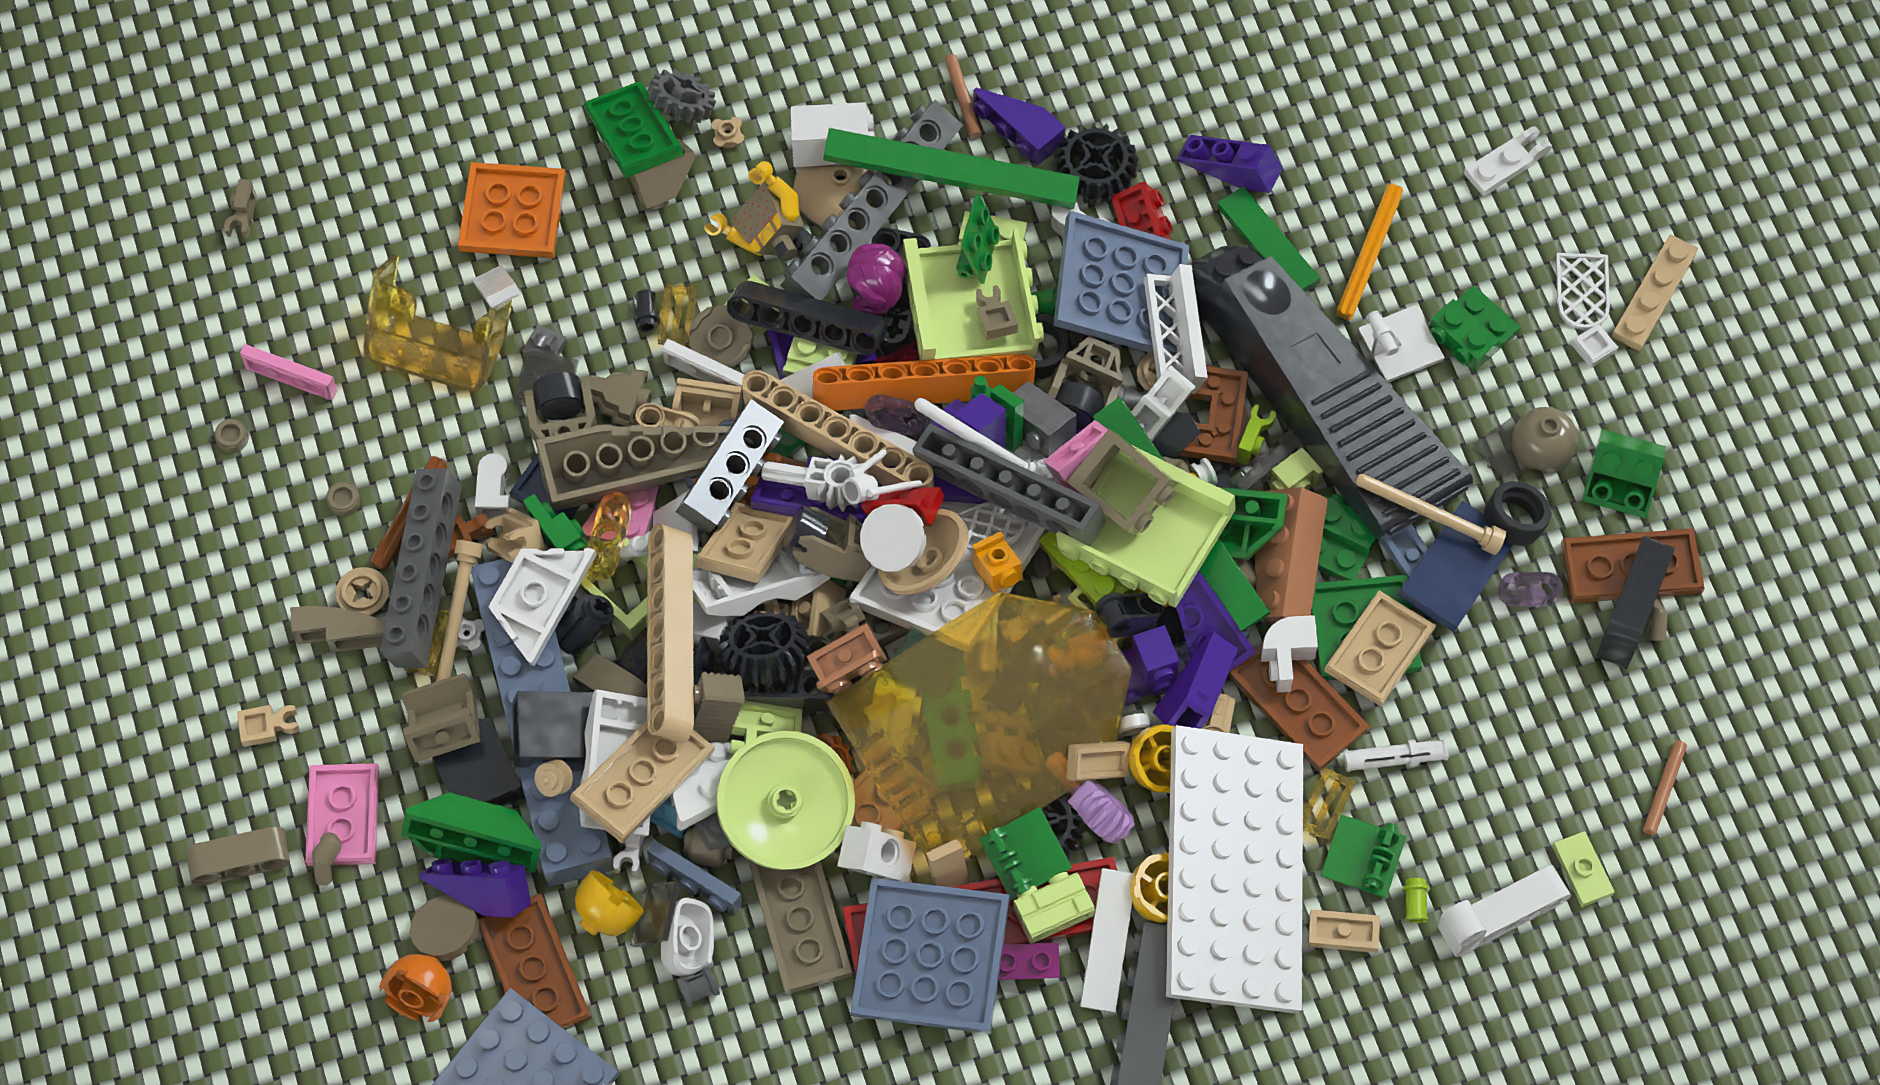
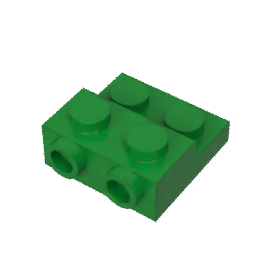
(1472, 328)
(556, 530)
(1344, 541)

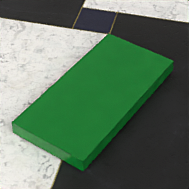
(633, 129)

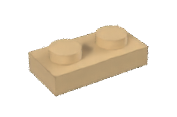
(1344, 931)

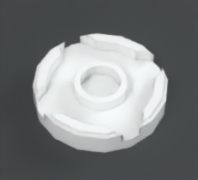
(893, 537)

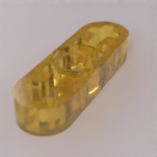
(603, 523)

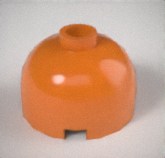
(417, 986)

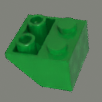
(1624, 473)

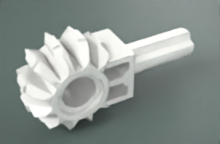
(822, 478)

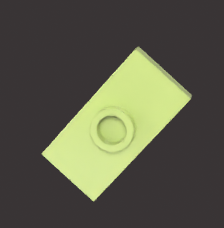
(1583, 869)

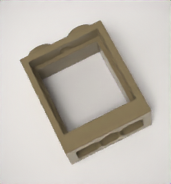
(1099, 459)

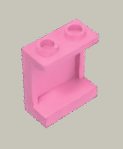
(1072, 454)

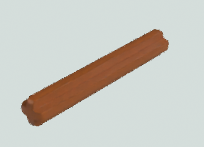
(393, 538)

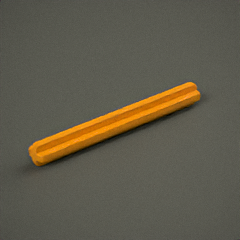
(1369, 252)

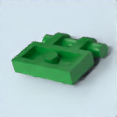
(1014, 409)

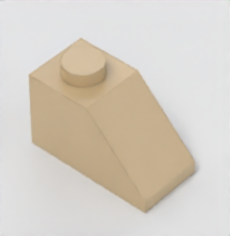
(809, 607)

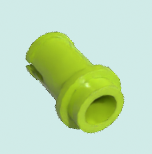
(1416, 900)

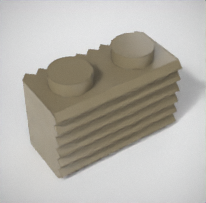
(717, 705)

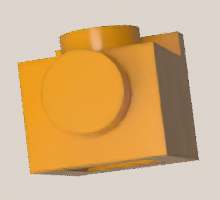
(996, 562)

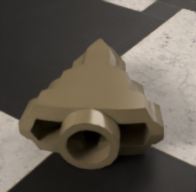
(620, 395)

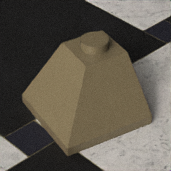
(664, 181)

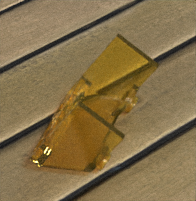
(427, 347)

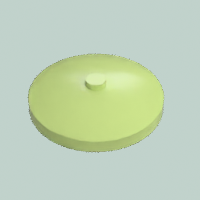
(785, 800)

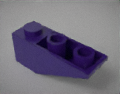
(1026, 125)
(1233, 162)
(1199, 684)
(486, 888)

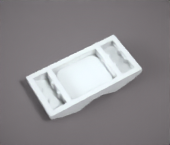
(736, 597)
(609, 724)

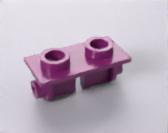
(1030, 961)

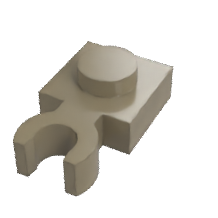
(995, 316)

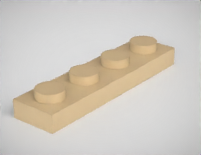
(1654, 293)

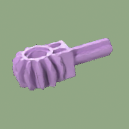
(1101, 811)

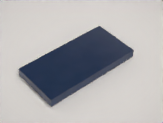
(1452, 572)

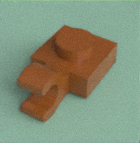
(469, 530)

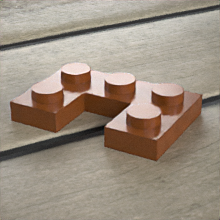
(1221, 435)

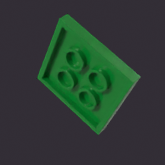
(1341, 604)

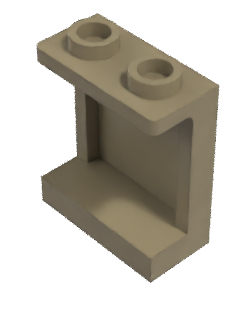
(441, 717)

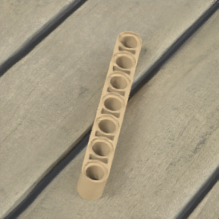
(829, 424)
(670, 633)

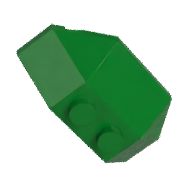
(1254, 522)
(470, 830)

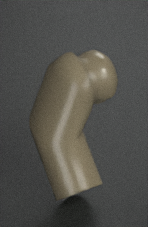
(1658, 622)
(324, 856)

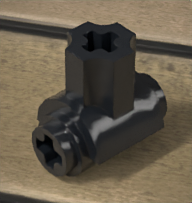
(583, 622)

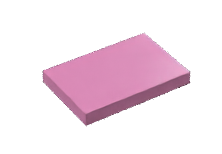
(344, 803)

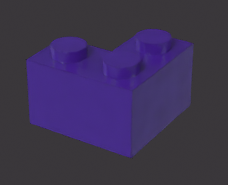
(981, 415)
(1152, 664)

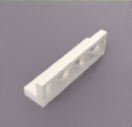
(1185, 325)

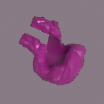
(877, 276)

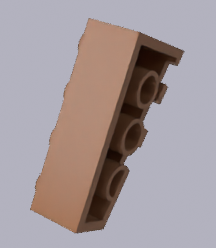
(1290, 560)

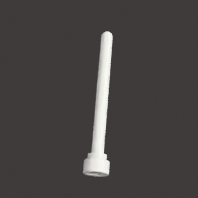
(974, 437)

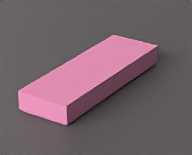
(288, 372)

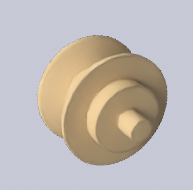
(553, 778)

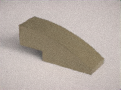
(339, 627)

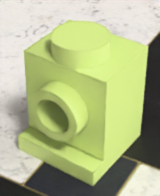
(1296, 472)

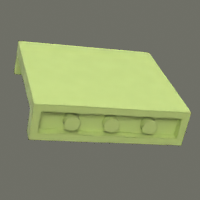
(946, 304)
(1175, 543)

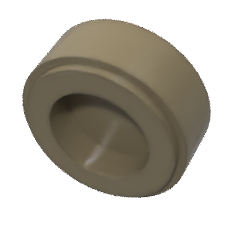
(231, 435)
(343, 499)

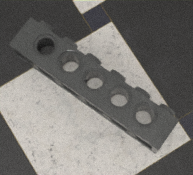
(1010, 485)
(421, 568)

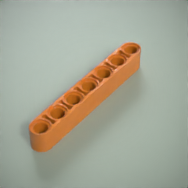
(932, 380)

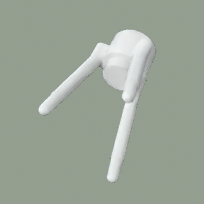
(865, 487)

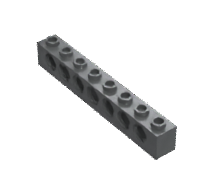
(939, 128)

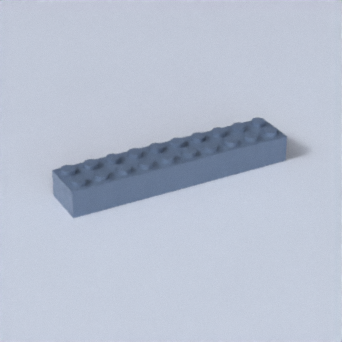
(566, 848)

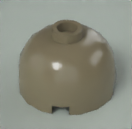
(1544, 440)

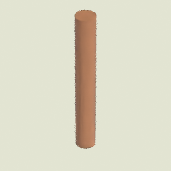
(963, 96)
(1664, 788)

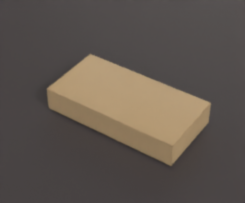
(1097, 760)
(948, 865)

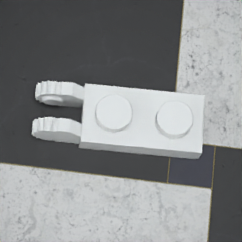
(1506, 162)

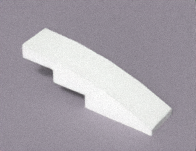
(1162, 401)

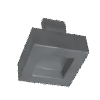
(545, 341)

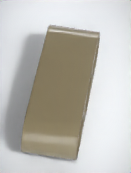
(605, 675)
(237, 856)

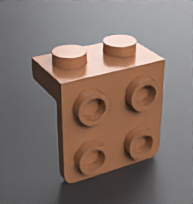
(846, 659)

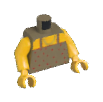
(766, 220)

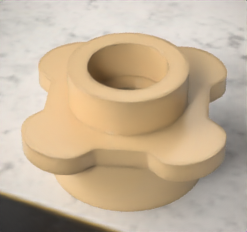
(731, 139)

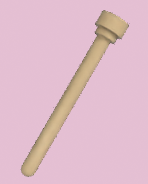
(1488, 537)
(467, 554)

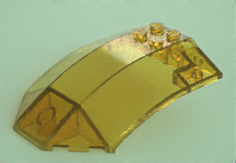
(984, 714)

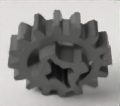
(681, 96)

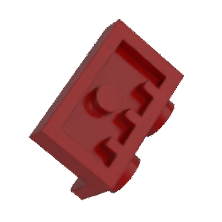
(1141, 210)
(923, 501)

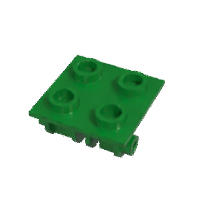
(978, 242)
(1025, 853)
(1364, 855)

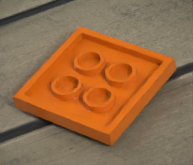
(512, 210)

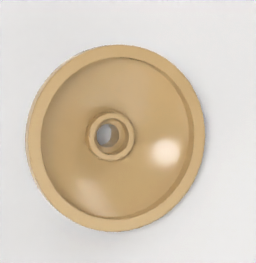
(821, 191)
(942, 554)

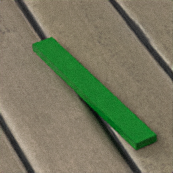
(951, 168)
(1219, 566)

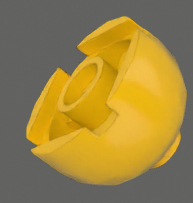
(1151, 758)
(1150, 888)
(605, 906)

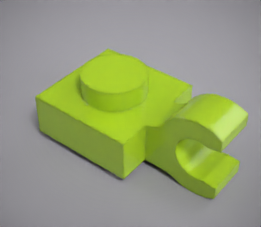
(1251, 440)

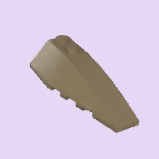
(608, 459)

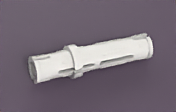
(1409, 753)

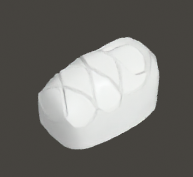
(689, 938)

